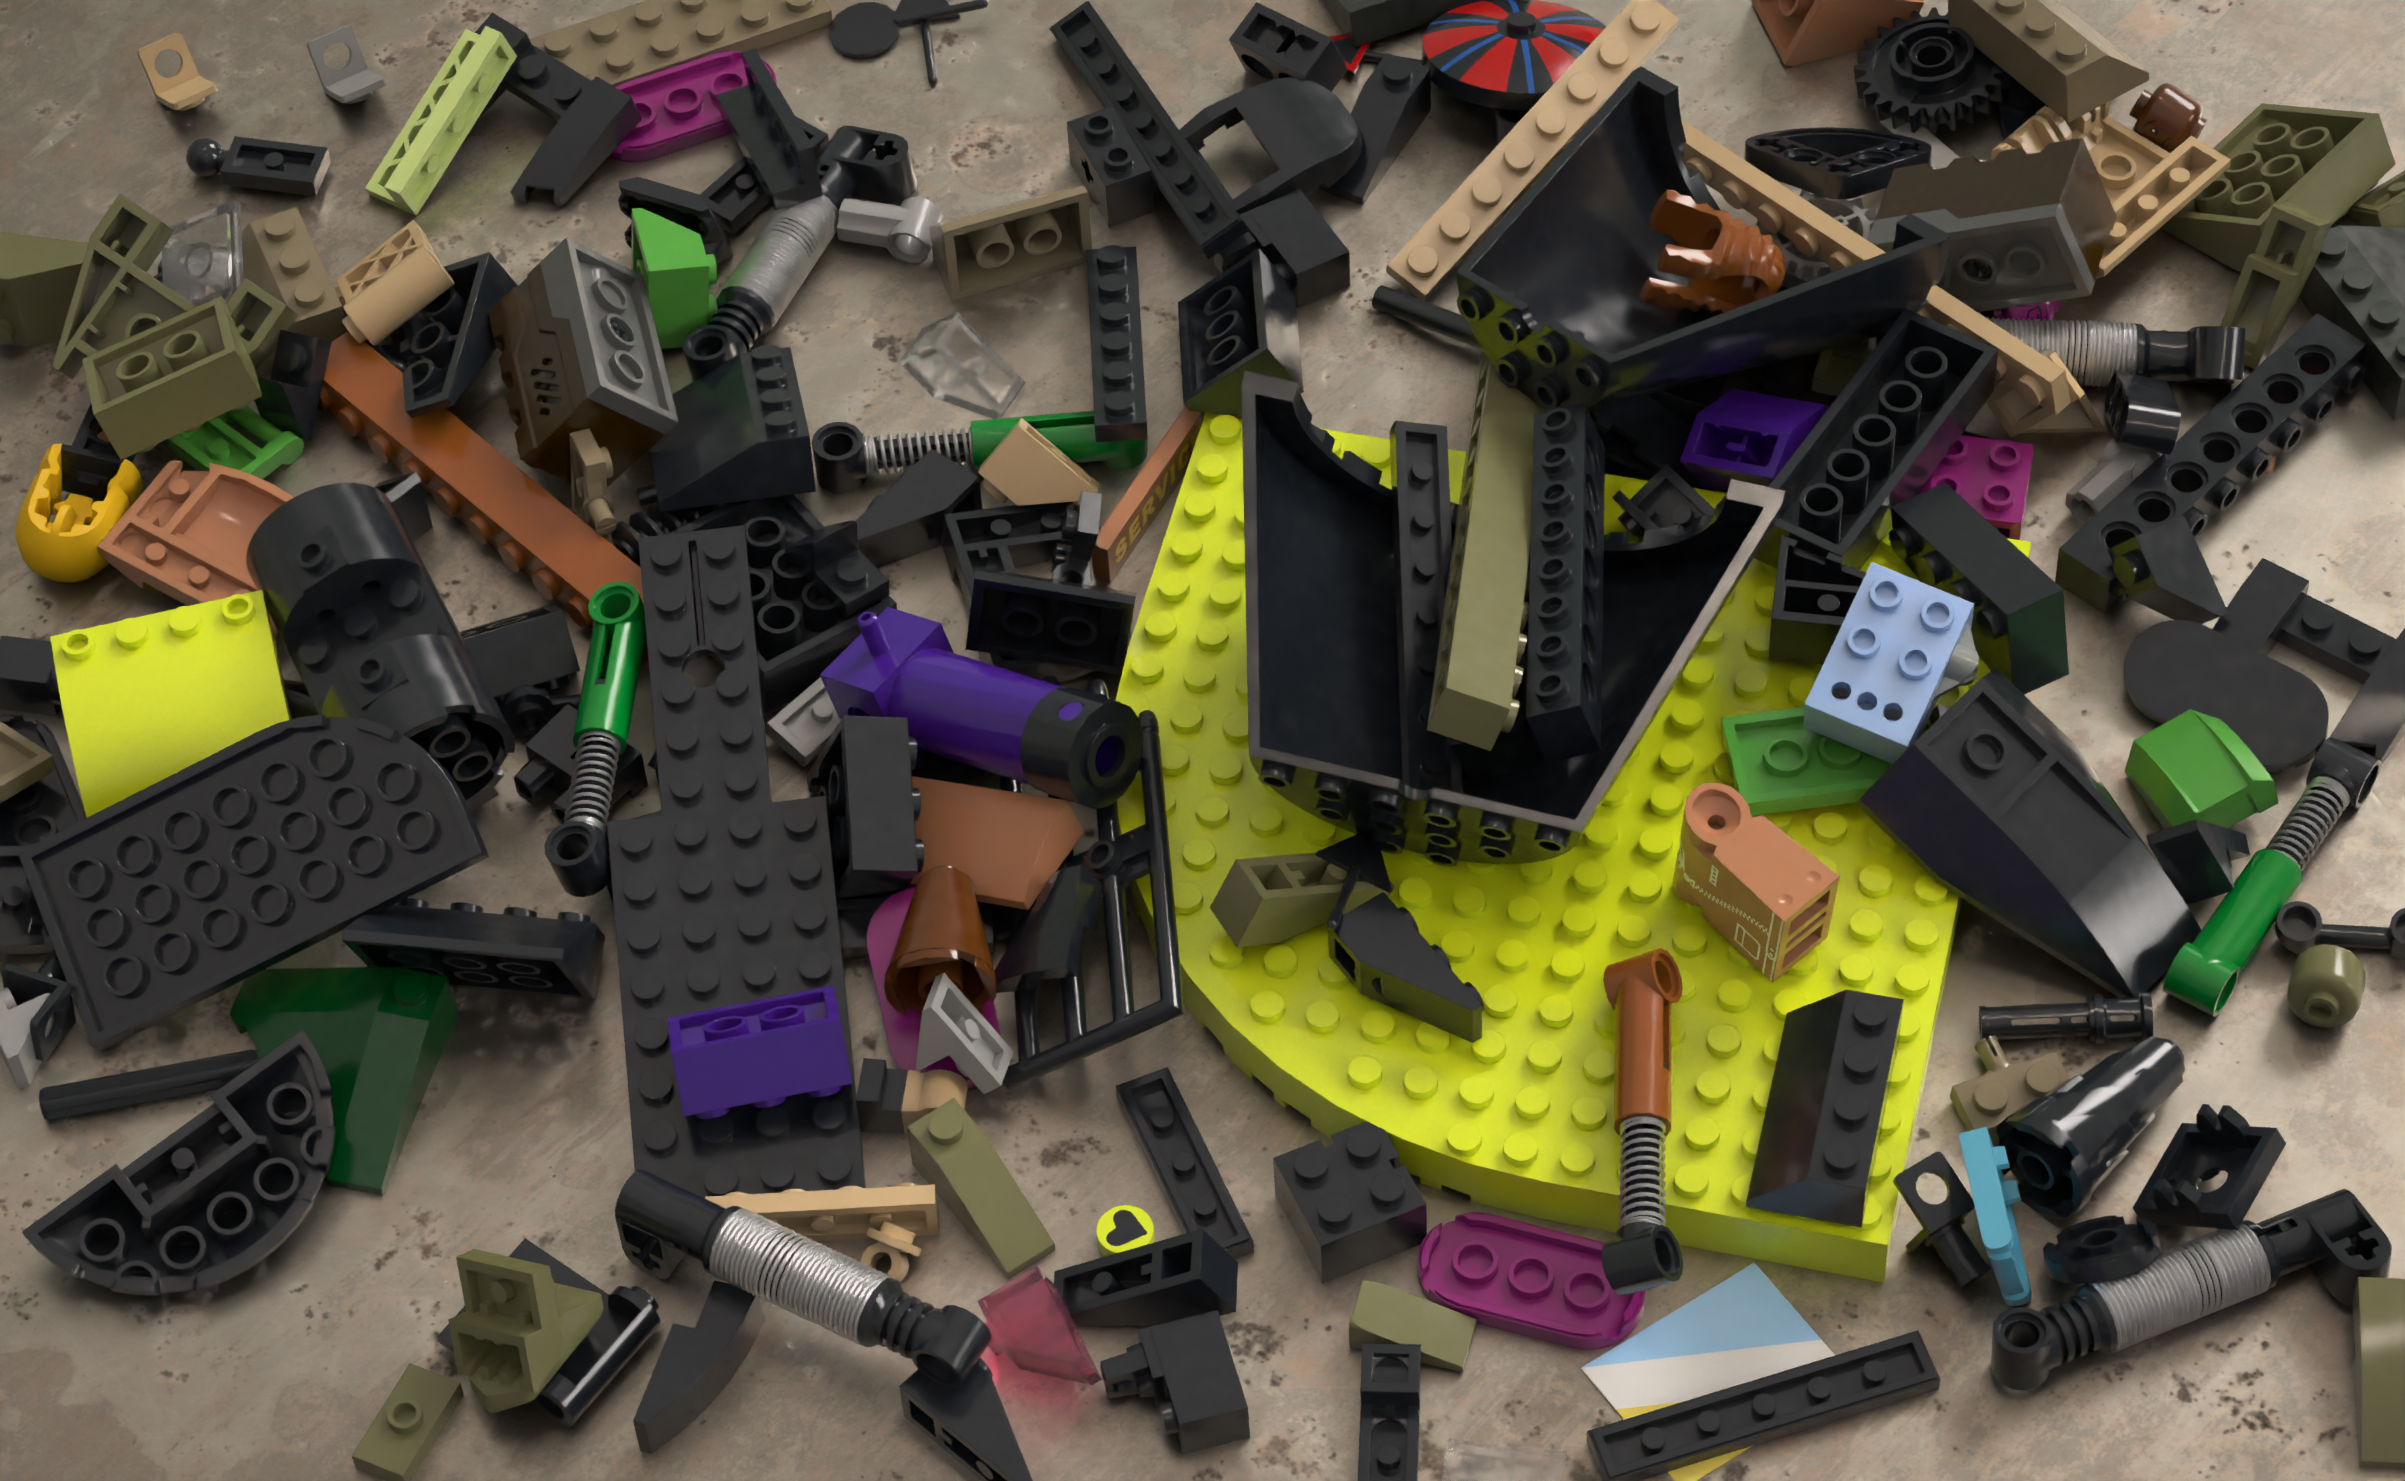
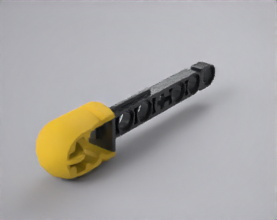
(88, 467)

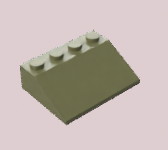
(2280, 156)

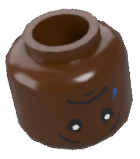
(2167, 116)

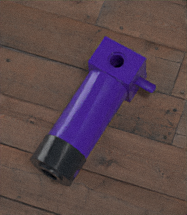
(984, 714)

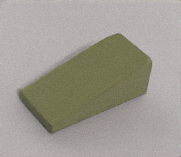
(1397, 1317)

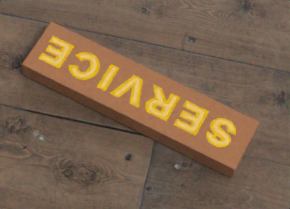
(1146, 496)

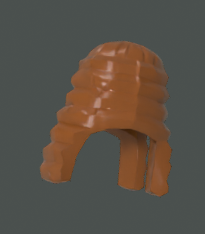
(1718, 254)

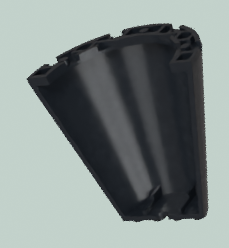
(1566, 268)

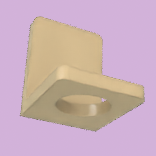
(186, 86)

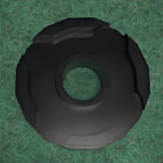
(2102, 1250)

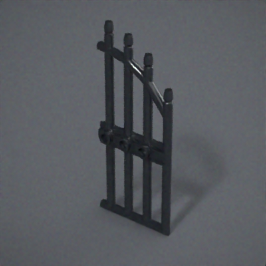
(1116, 863)

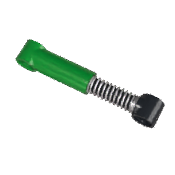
(847, 457)
(599, 735)
(2210, 966)

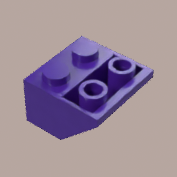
(1747, 437)

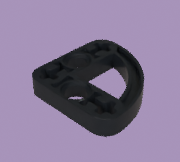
(1834, 160)

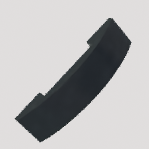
(1389, 1412)

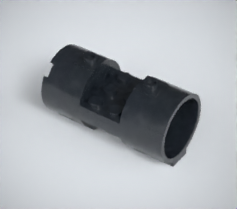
(376, 630)

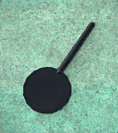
(873, 27)

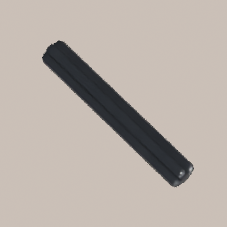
(143, 1085)

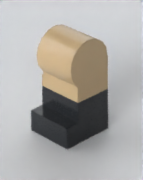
(896, 1097)

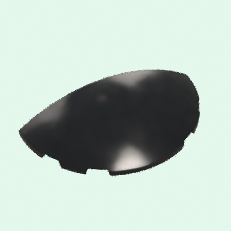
(208, 1193)

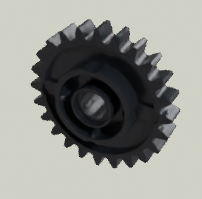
(1927, 74)

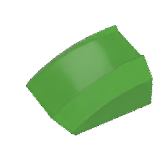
(2198, 772)

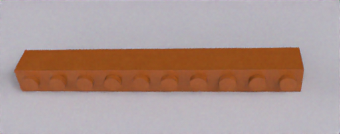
(473, 482)

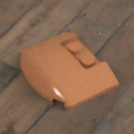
(193, 532)

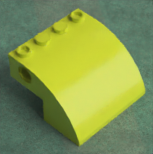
(165, 692)

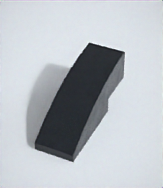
(697, 1364)

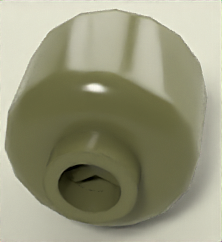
(2329, 982)

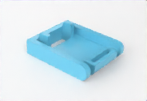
(1995, 1214)

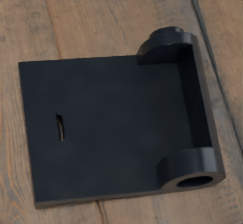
(623, 1328)

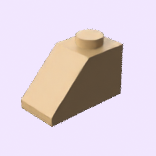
(1033, 470)

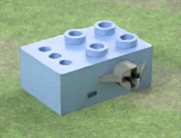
(1891, 664)

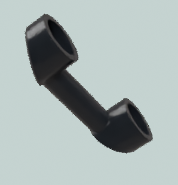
(2301, 927)

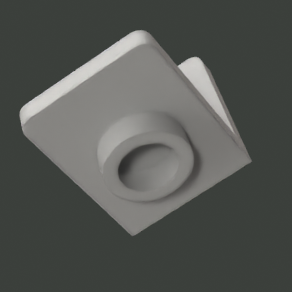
(354, 80)

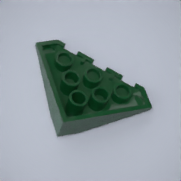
(377, 1043)

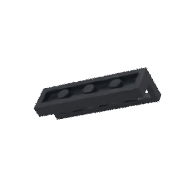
(770, 136)

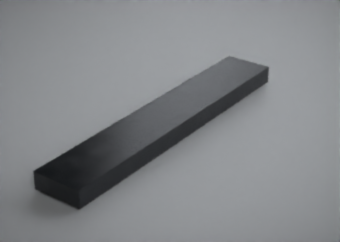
(1764, 1409)

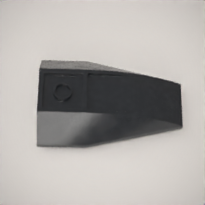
(2033, 838)

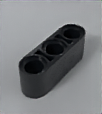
(2142, 412)

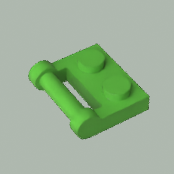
(222, 445)

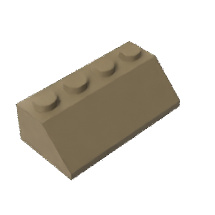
(2049, 52)

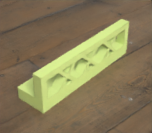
(442, 120)

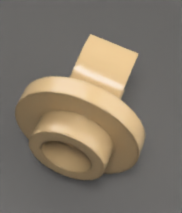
(894, 1242)

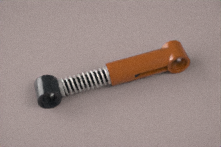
(1642, 995)

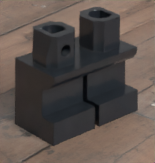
(553, 759)

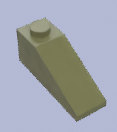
(1282, 897)
(978, 1187)

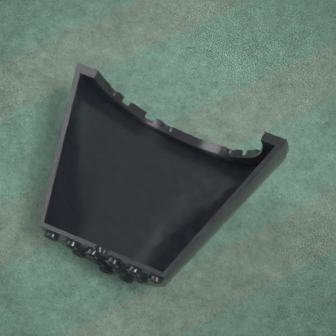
(1328, 647)

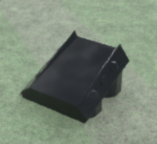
(677, 206)

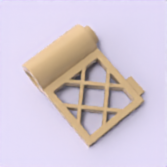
(391, 285)

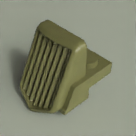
(516, 1327)

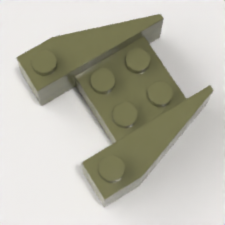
(120, 299)

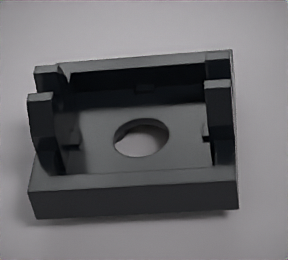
(2199, 1154)

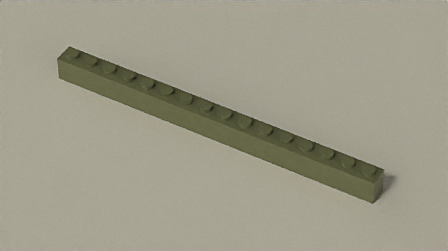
(1488, 570)

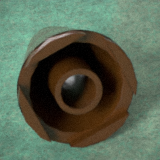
(939, 937)

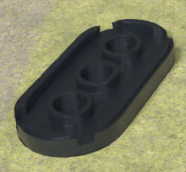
(2199, 669)
(45, 805)

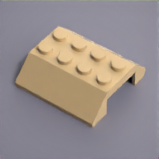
(2138, 176)

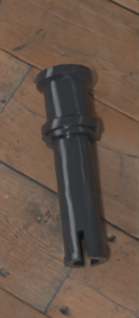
(2097, 1010)

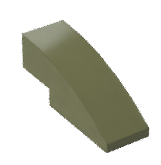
(2275, 277)
(2380, 1371)

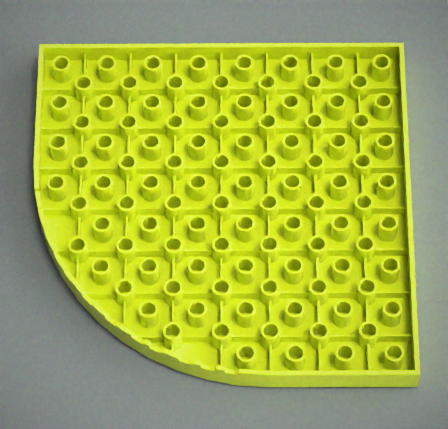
(1532, 1102)

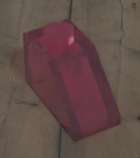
(1037, 1329)

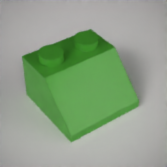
(674, 275)

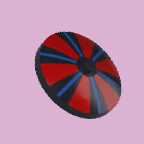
(1505, 50)

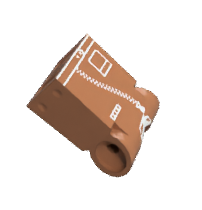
(1752, 880)

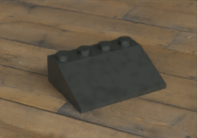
(2362, 290)

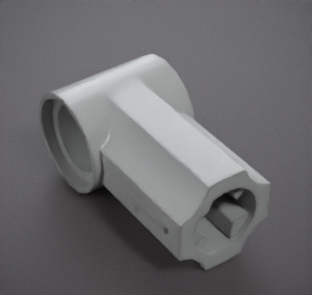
(898, 228)
(2114, 472)

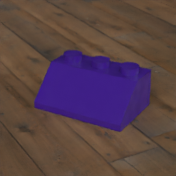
(759, 1052)

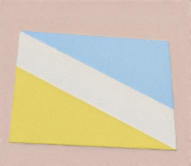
(1708, 1345)

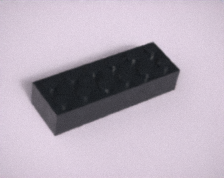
(1880, 439)

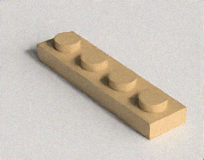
(845, 1211)

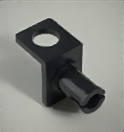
(28, 985)
(1943, 1221)

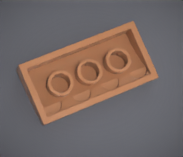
(996, 837)

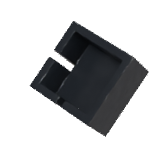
(1350, 1200)

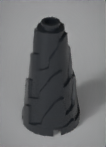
(2081, 1129)

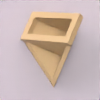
(2022, 417)

